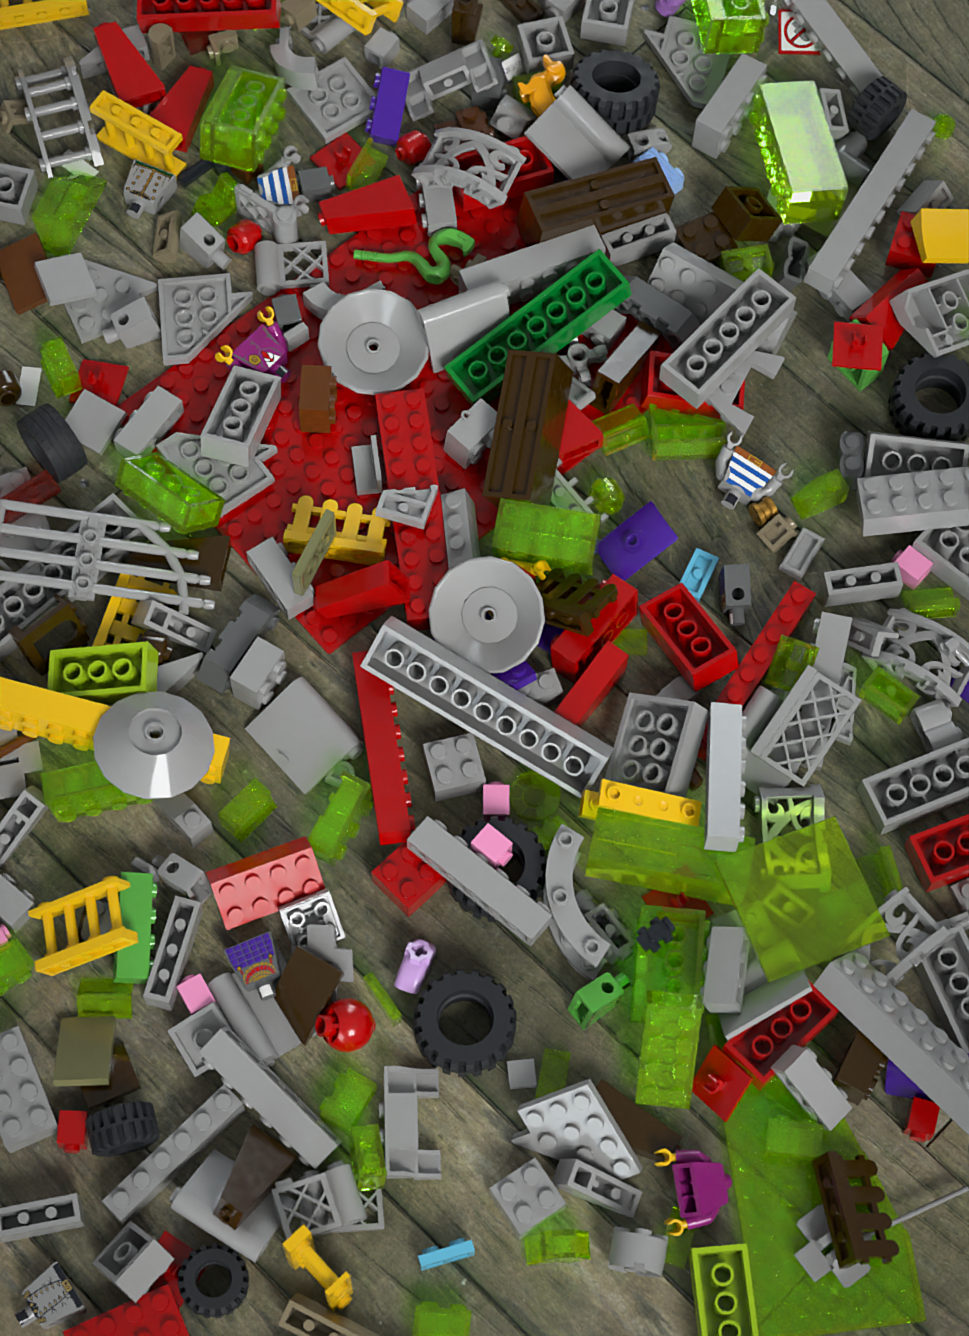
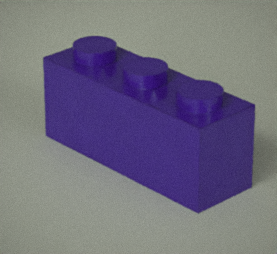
(387, 106)

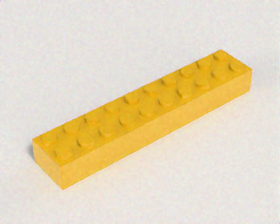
(72, 720)

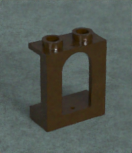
(465, 21)
(26, 639)

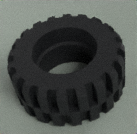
(629, 76)
(938, 372)
(524, 848)
(472, 988)

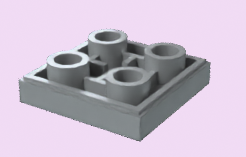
(65, 279)
(94, 421)
(311, 909)

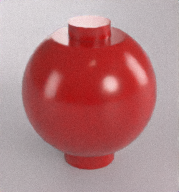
(346, 1025)

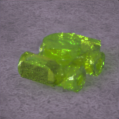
(548, 831)

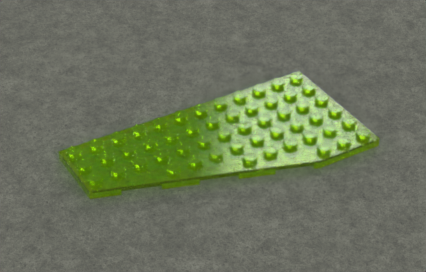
(771, 1201)

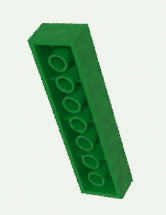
(540, 325)

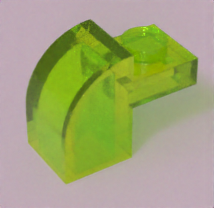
(219, 204)
(557, 1246)

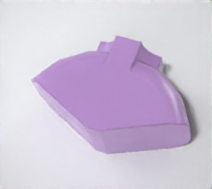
(415, 966)

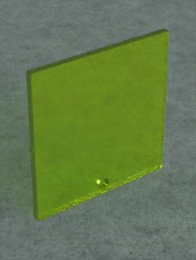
(801, 899)

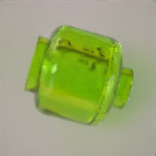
(607, 495)

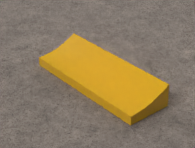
(942, 235)

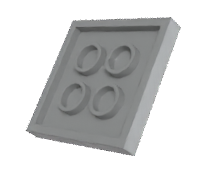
(338, 103)

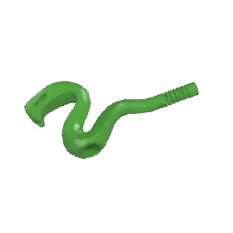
(433, 275)

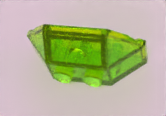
(66, 210)

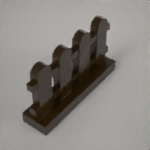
(571, 613)
(841, 1214)

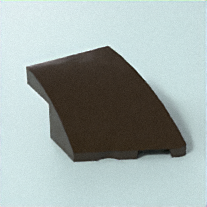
(306, 991)
(121, 1083)

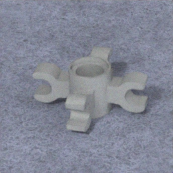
(580, 367)

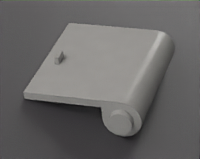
(576, 136)
(462, 321)
(758, 715)
(304, 735)
(763, 998)
(255, 1021)
(199, 1199)

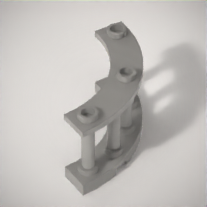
(76, 102)
(568, 926)

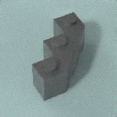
(659, 312)
(255, 619)

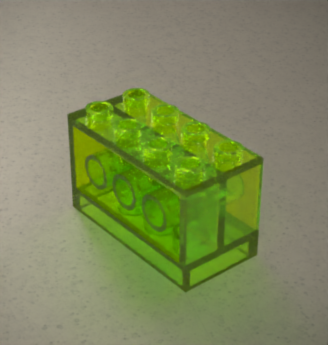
(730, 25)
(242, 118)
(547, 533)
(684, 952)

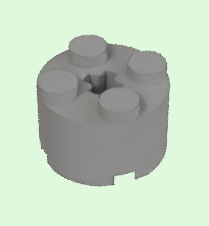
(637, 1252)

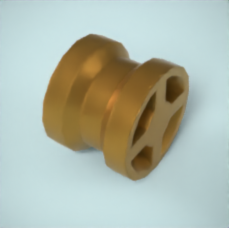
(763, 511)

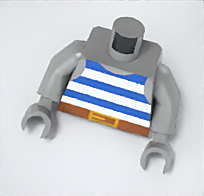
(279, 183)
(744, 475)

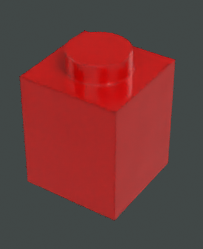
(921, 1119)
(72, 1131)

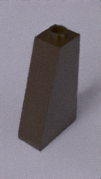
(623, 367)
(212, 559)
(639, 1127)
(253, 1176)

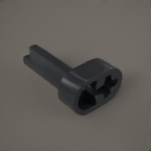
(199, 169)

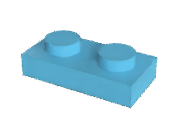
(699, 572)
(435, 1257)

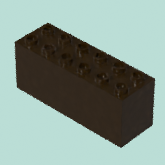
(600, 199)
(528, 428)

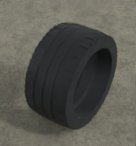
(52, 442)

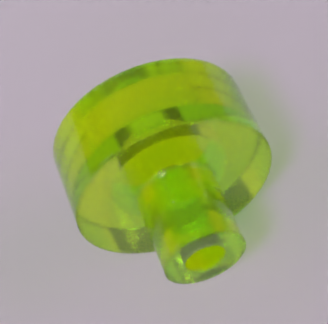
(501, 45)
(944, 126)

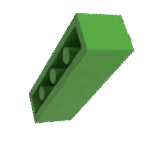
(134, 962)

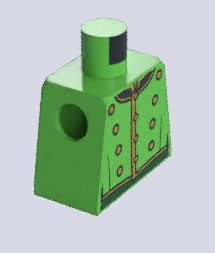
(597, 998)

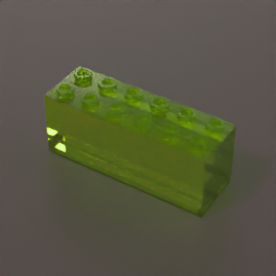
(798, 152)
(657, 855)

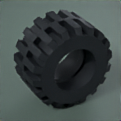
(877, 108)
(122, 1129)
(209, 1256)

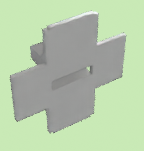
(16, 764)
(323, 945)
(817, 1232)

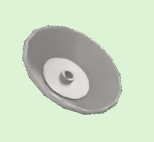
(378, 320)
(460, 609)
(150, 765)

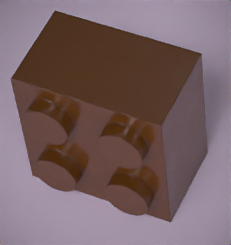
(317, 399)

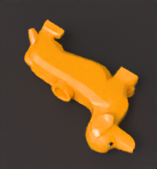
(540, 86)

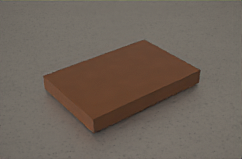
(20, 275)

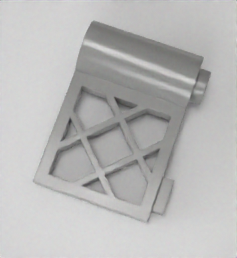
(328, 33)
(279, 222)
(271, 268)
(340, 1193)
(324, 1217)

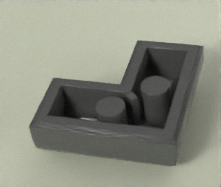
(849, 151)

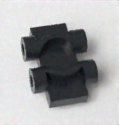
(657, 931)

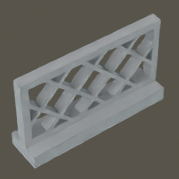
(786, 713)

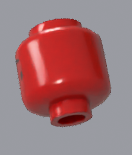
(412, 147)
(243, 236)

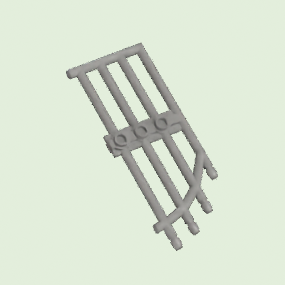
(88, 556)

